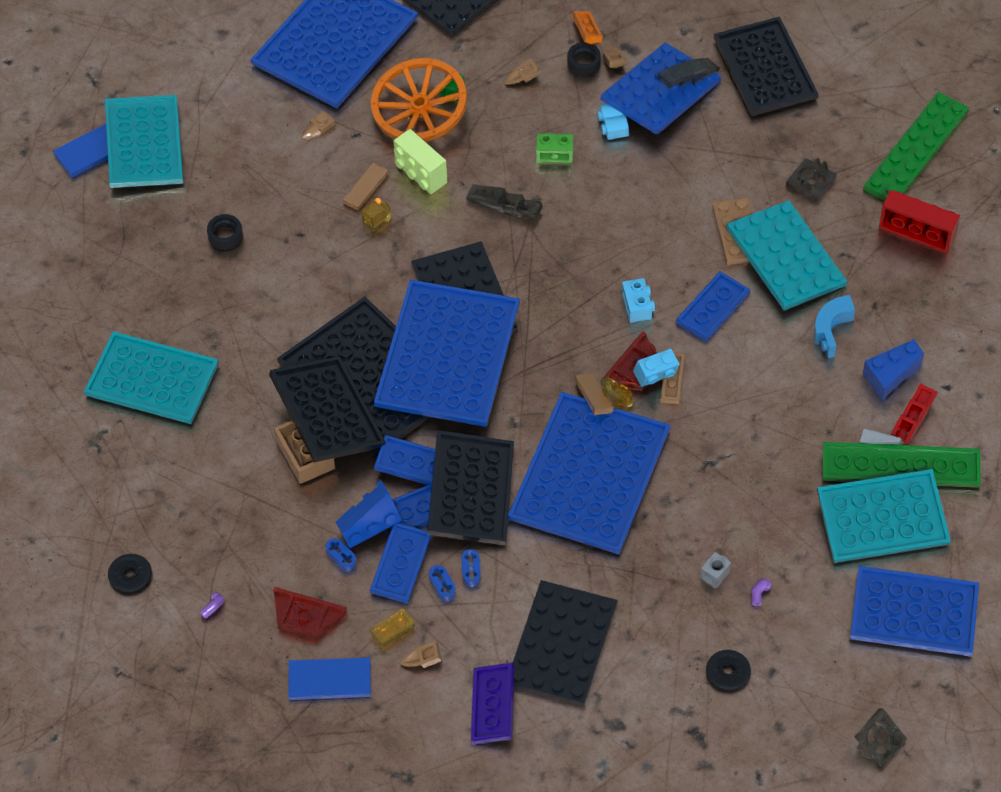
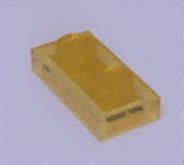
(617, 392)
(392, 627)

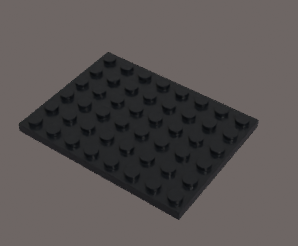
(362, 341)

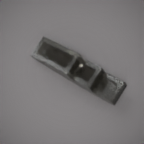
(688, 71)
(503, 202)

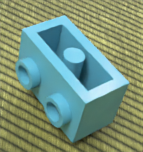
(637, 300)
(656, 367)

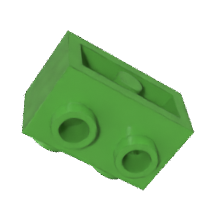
(554, 148)

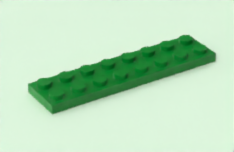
(917, 146)
(867, 461)

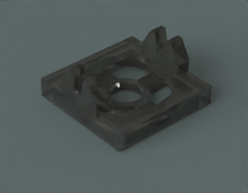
(805, 188)
(898, 738)

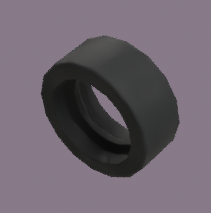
(583, 69)
(220, 221)

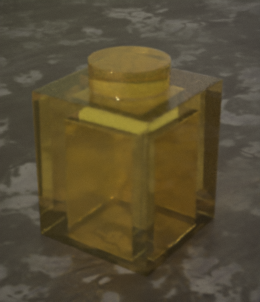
(376, 214)

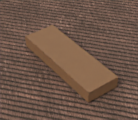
(365, 186)
(672, 386)
(593, 394)

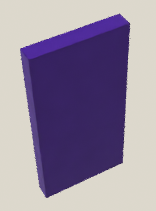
(492, 703)

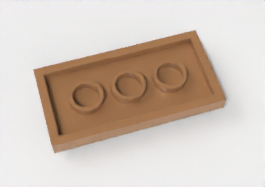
(724, 213)

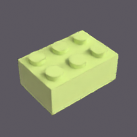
(420, 161)

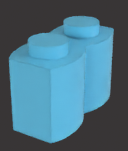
(613, 121)

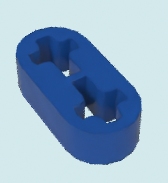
(344, 552)
(475, 567)
(438, 584)

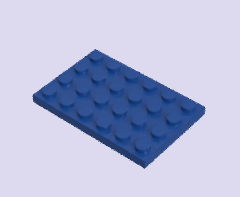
(650, 101)
(915, 611)

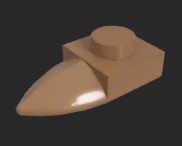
(614, 57)
(525, 72)
(318, 125)
(424, 656)

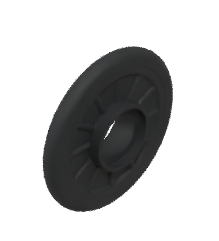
(133, 583)
(728, 658)

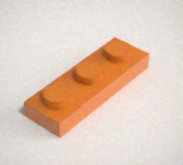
(587, 27)

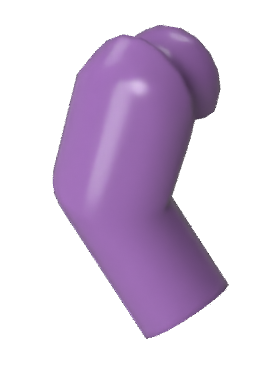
(761, 585)
(217, 601)

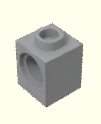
(712, 576)

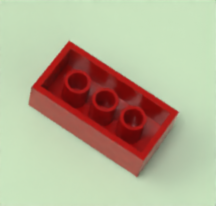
(919, 221)

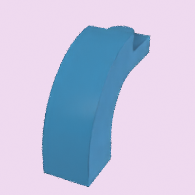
(831, 314)

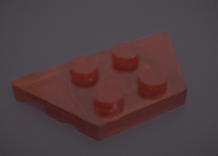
(623, 369)
(305, 614)

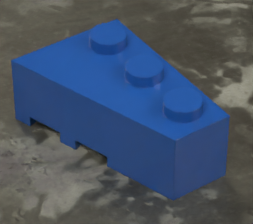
(893, 367)
(369, 517)

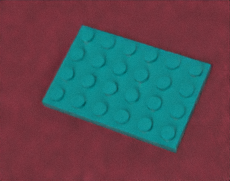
(143, 141)
(786, 255)
(151, 377)
(883, 516)

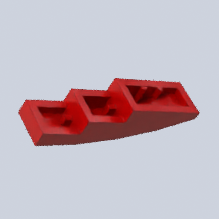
(914, 414)

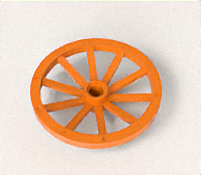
(422, 99)

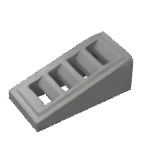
(873, 437)

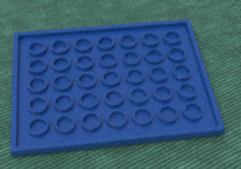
(333, 44)
(447, 353)
(589, 473)

